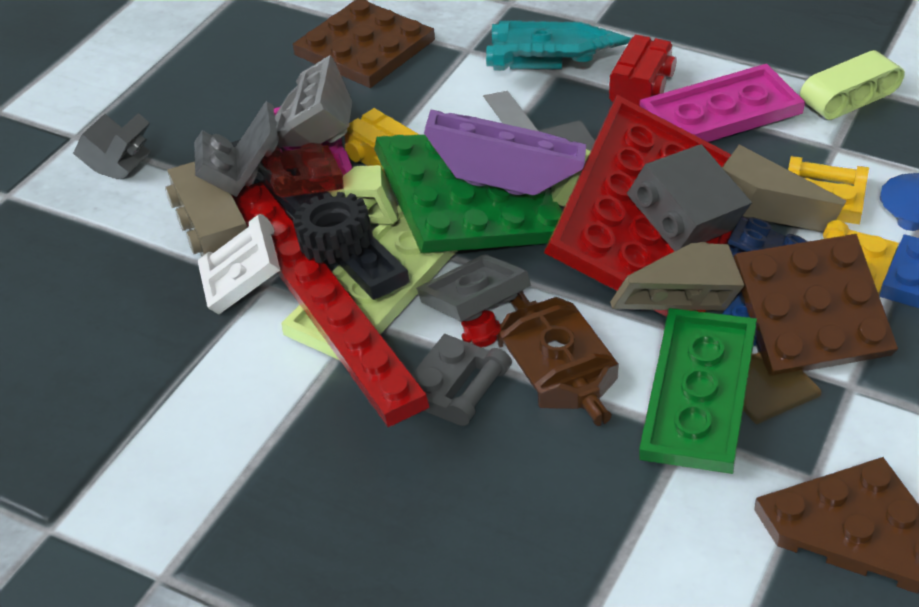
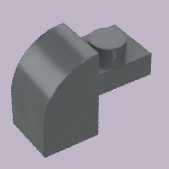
(111, 148)

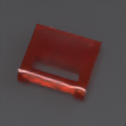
(314, 169)

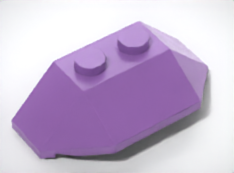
(502, 153)

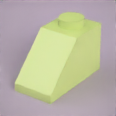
(374, 188)

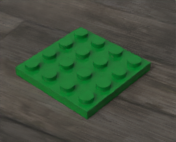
(453, 214)

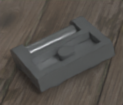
(449, 367)

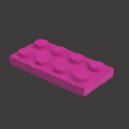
(728, 103)

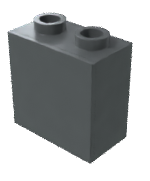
(688, 197)

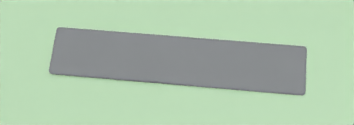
(508, 110)

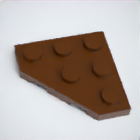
(852, 517)

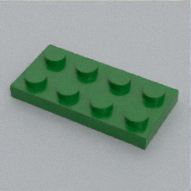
(699, 391)

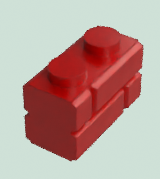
(642, 69)

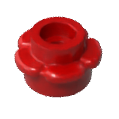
(482, 330)

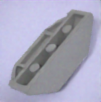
(315, 108)

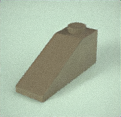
(781, 194)
(688, 279)

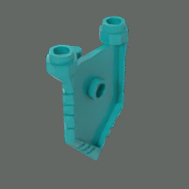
(545, 43)

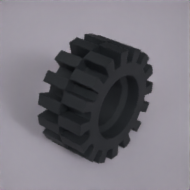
(333, 227)

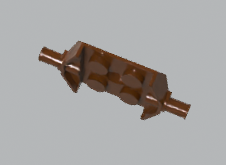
(564, 375)

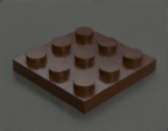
(365, 41)
(814, 305)

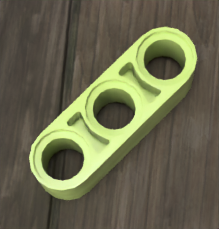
(852, 84)

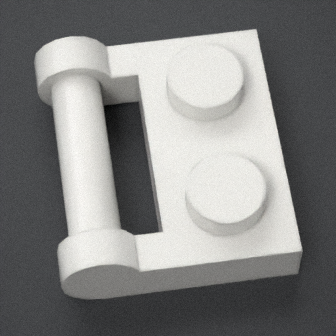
(239, 265)

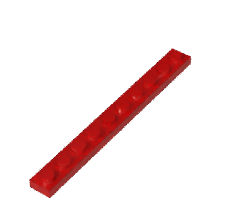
(337, 316)

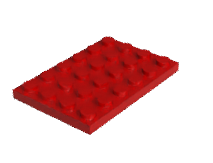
(600, 224)

